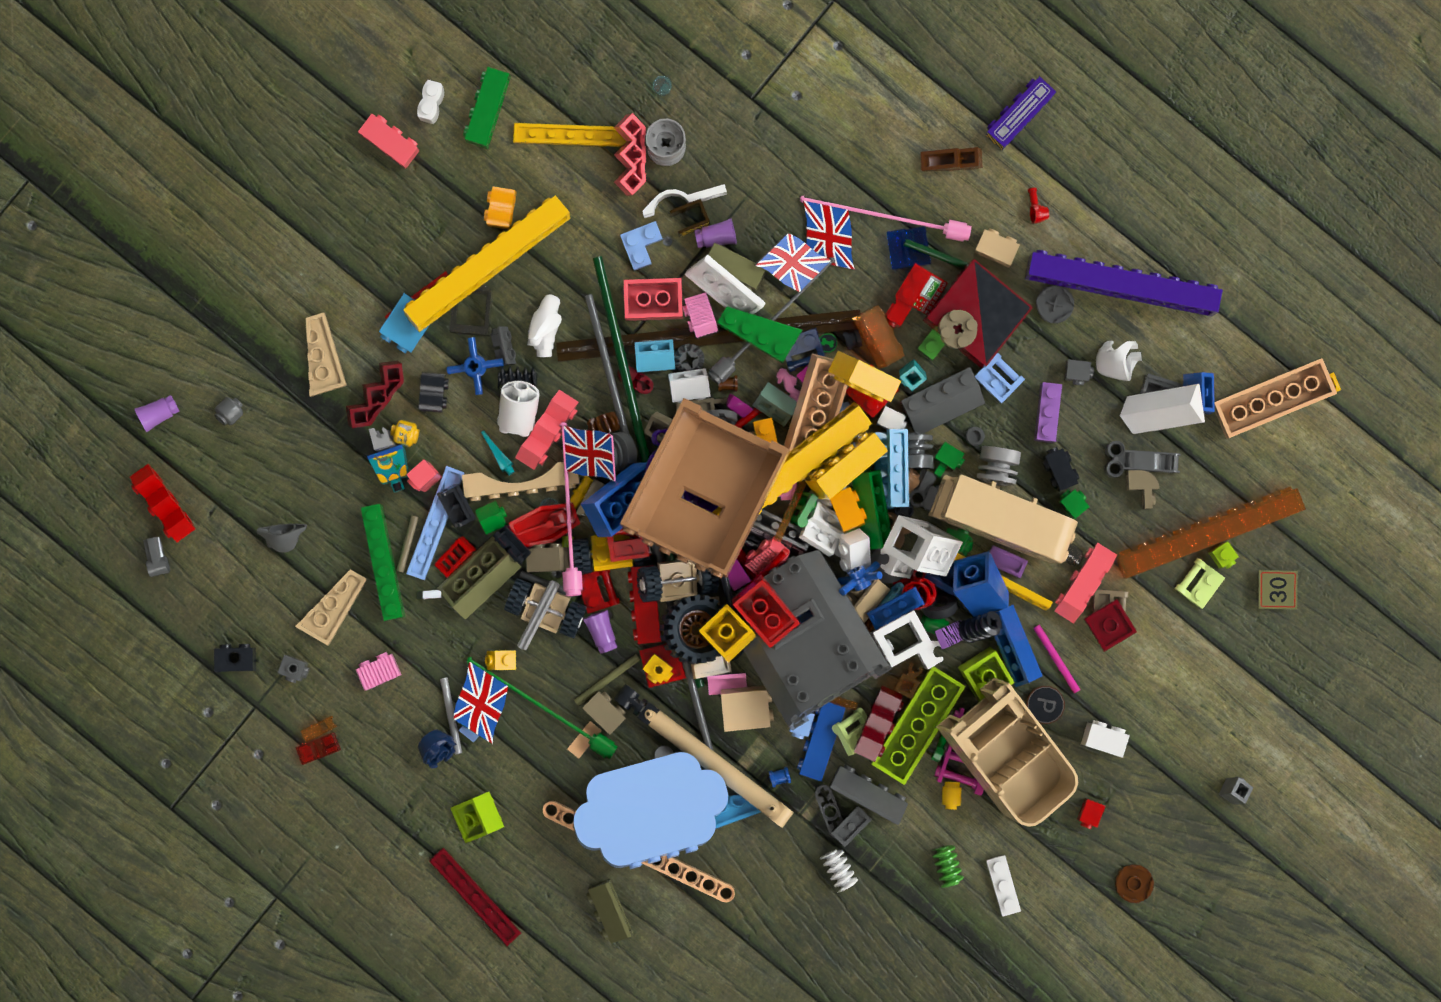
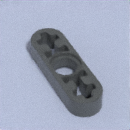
(830, 827)

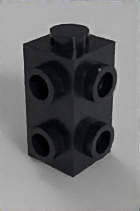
(1061, 471)

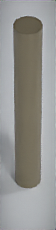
(407, 543)

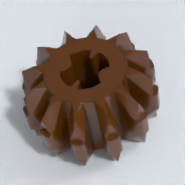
(605, 423)

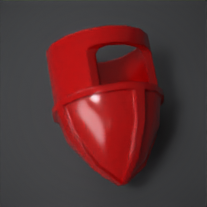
(926, 590)

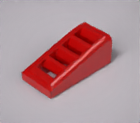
(466, 545)

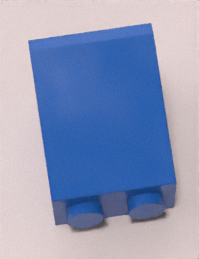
(980, 584)

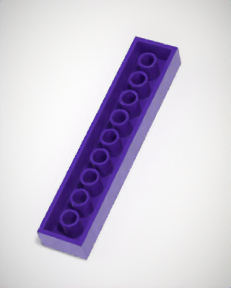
(1123, 284)

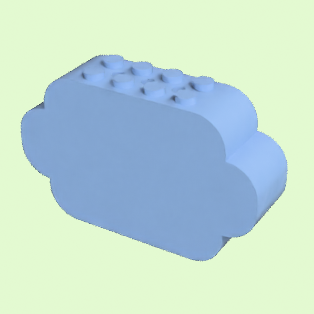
(650, 810)

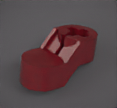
(643, 384)

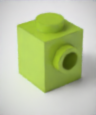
(1224, 555)

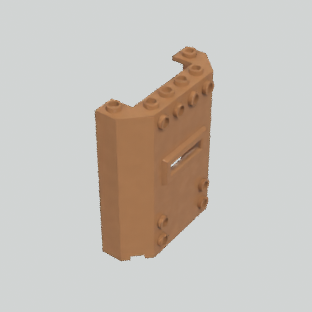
(717, 465)

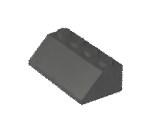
(943, 401)
(868, 794)

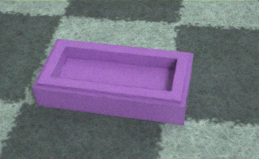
(1008, 562)

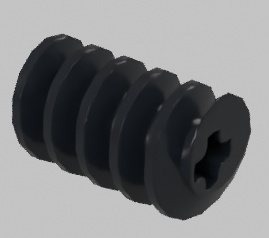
(505, 377)
(980, 627)

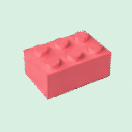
(653, 299)

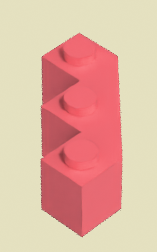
(631, 154)
(547, 430)
(1085, 582)

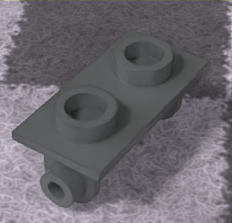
(502, 337)

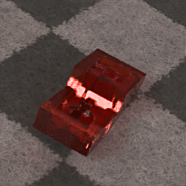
(318, 748)

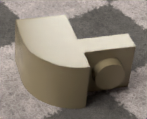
(1146, 483)

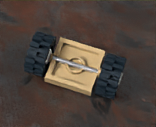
(674, 581)
(555, 613)

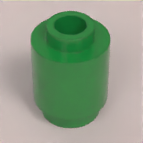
(931, 625)

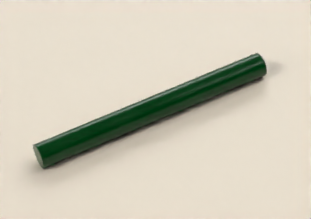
(934, 253)

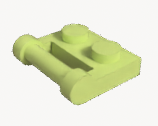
(1204, 587)
(850, 739)

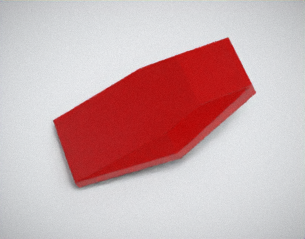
(543, 524)

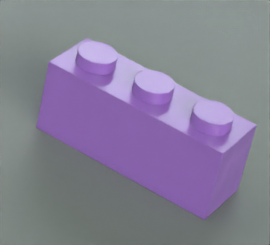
(1048, 412)

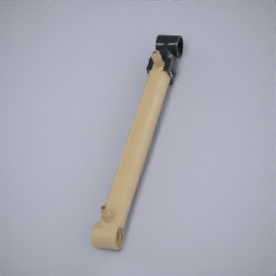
(705, 756)

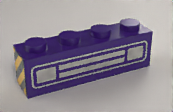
(1020, 113)

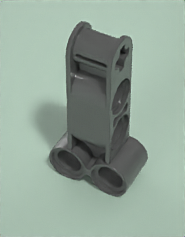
(1140, 460)

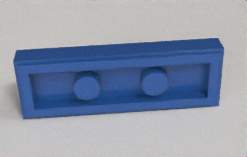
(895, 608)

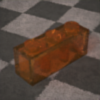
(878, 336)

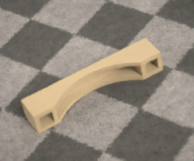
(480, 485)

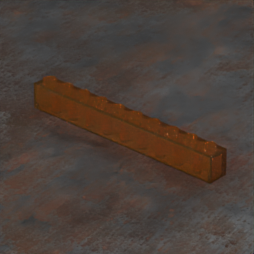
(1210, 533)

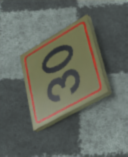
(1277, 589)

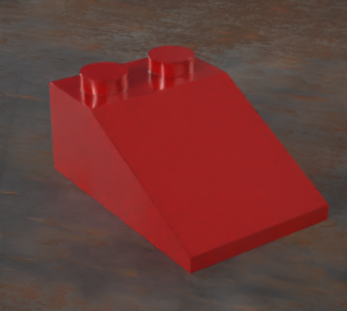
(765, 611)

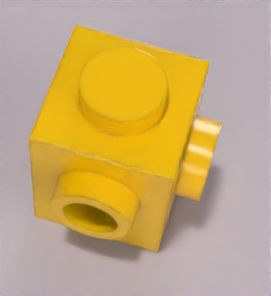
(658, 670)

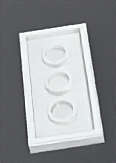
(723, 286)

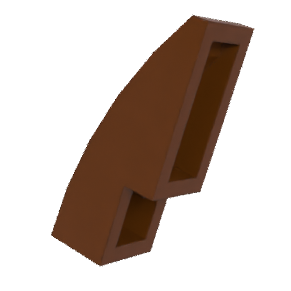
(951, 159)

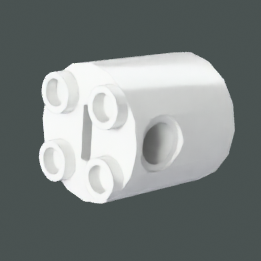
(518, 408)

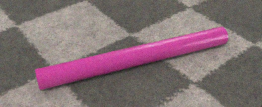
(1056, 658)

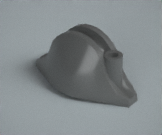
(282, 536)

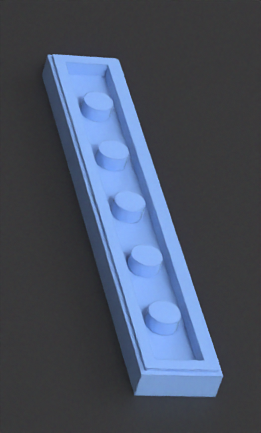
(432, 528)

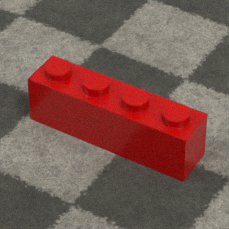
(645, 614)

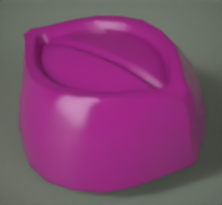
(738, 406)

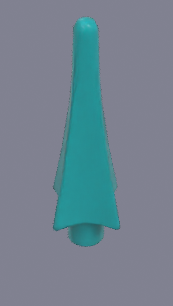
(503, 462)

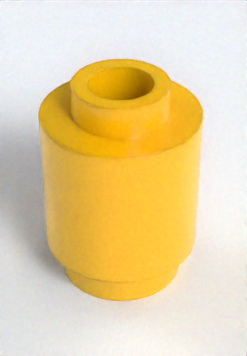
(951, 795)

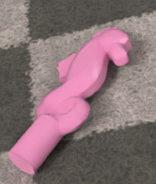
(789, 383)

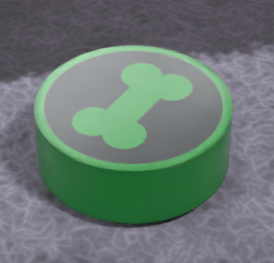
(828, 342)

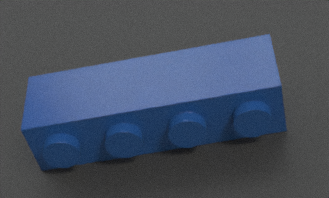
(1016, 648)
(821, 741)

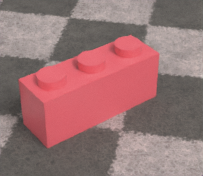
(389, 140)
(423, 476)

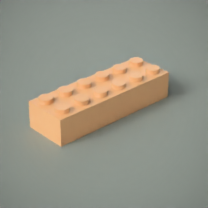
(1274, 398)
(817, 402)

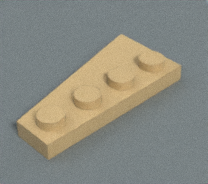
(324, 364)
(328, 615)

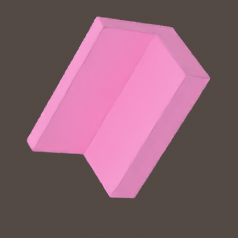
(727, 681)

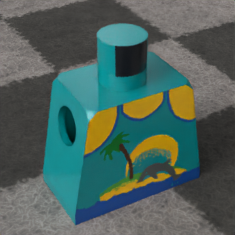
(390, 466)

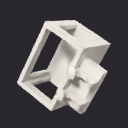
(931, 553)
(923, 648)

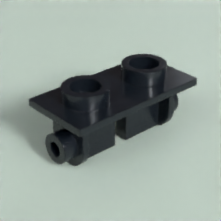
(512, 545)

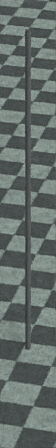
(657, 554)

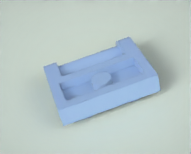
(995, 383)

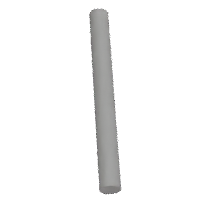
(450, 714)

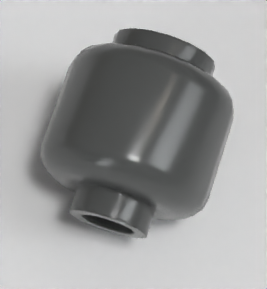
(228, 411)

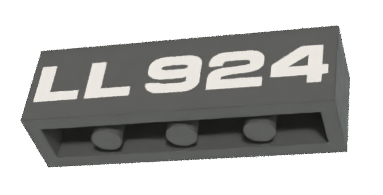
(767, 526)

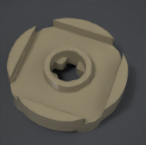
(967, 324)

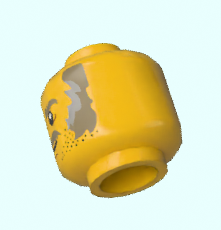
(405, 433)

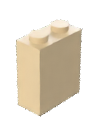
(746, 708)

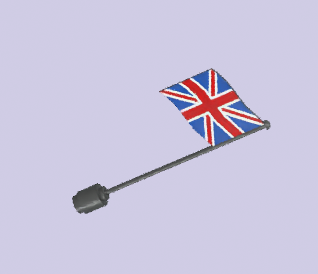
(794, 266)

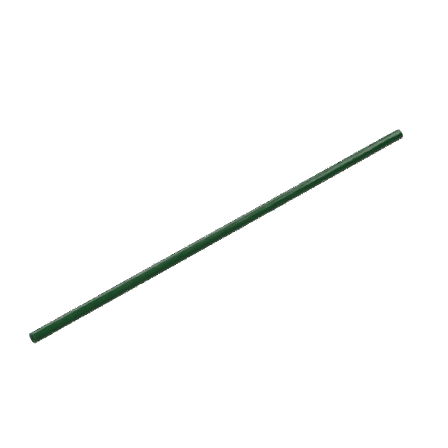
(626, 379)

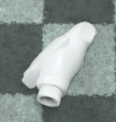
(544, 326)

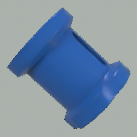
(780, 777)

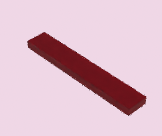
(475, 896)

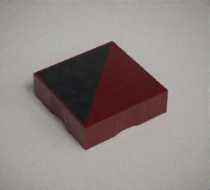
(990, 303)

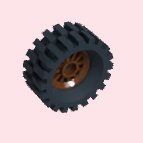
(673, 632)

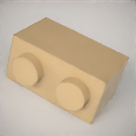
(997, 248)

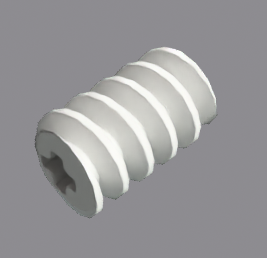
(839, 869)

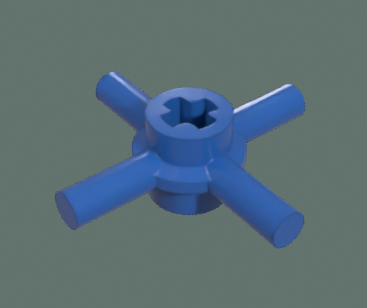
(472, 360)
(859, 578)

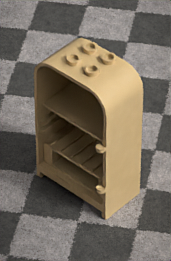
(1004, 518)
(1011, 755)

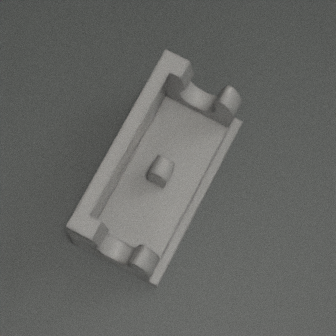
(381, 441)

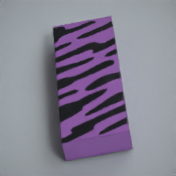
(949, 635)

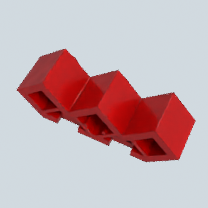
(162, 503)

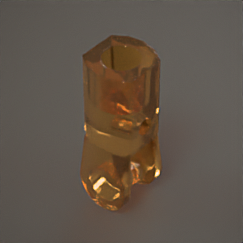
(316, 730)

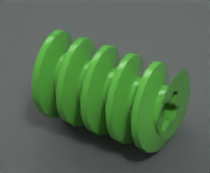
(948, 865)

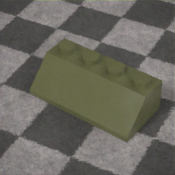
(478, 578)

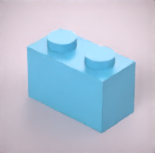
(654, 355)

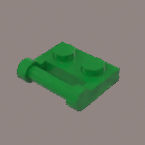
(805, 505)

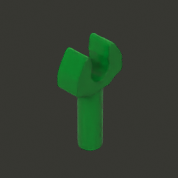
(938, 751)

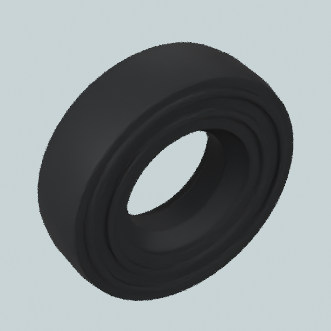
(944, 611)

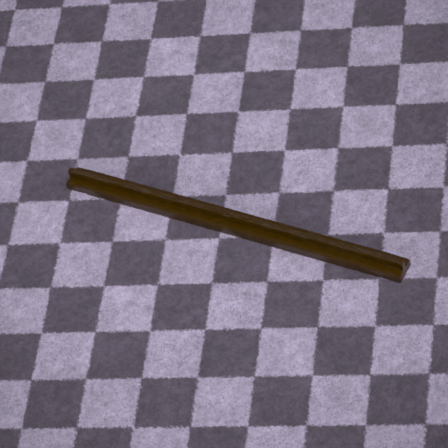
(589, 348)

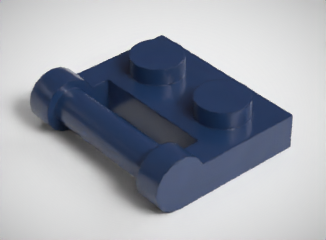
(806, 341)

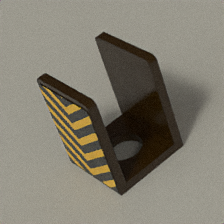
(689, 206)

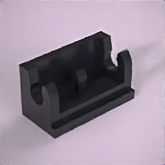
(456, 505)

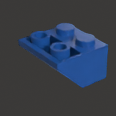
(1206, 383)

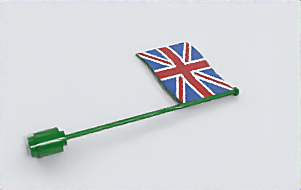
(484, 700)

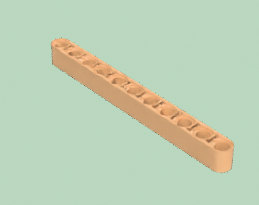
(663, 866)

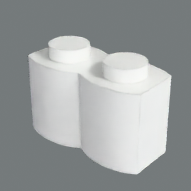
(429, 106)

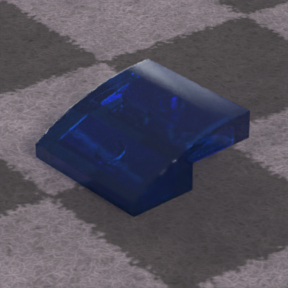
(905, 257)

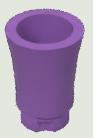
(720, 233)
(156, 412)
(601, 631)

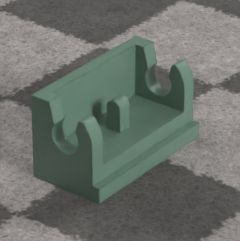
(775, 404)

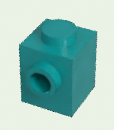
(912, 375)

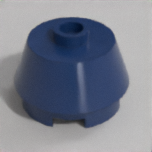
(436, 747)

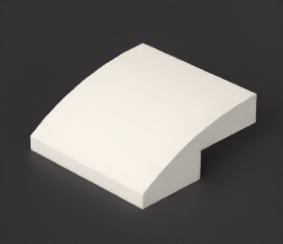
(822, 529)

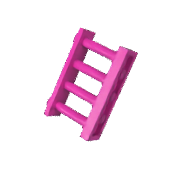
(941, 772)

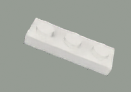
(1003, 885)

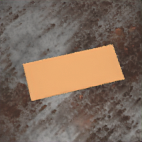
(581, 744)

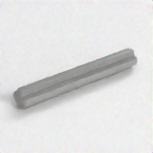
(538, 615)

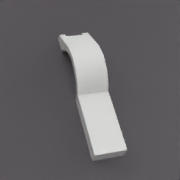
(703, 195)

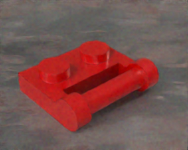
(627, 548)
(592, 594)

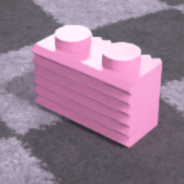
(700, 314)
(378, 672)

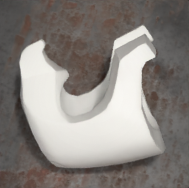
(1114, 362)

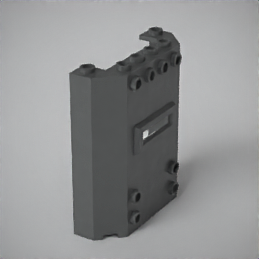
(821, 654)

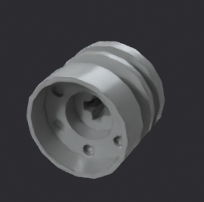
(665, 132)
(998, 465)

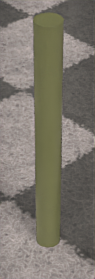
(606, 680)

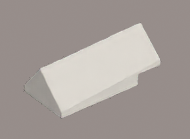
(1163, 409)

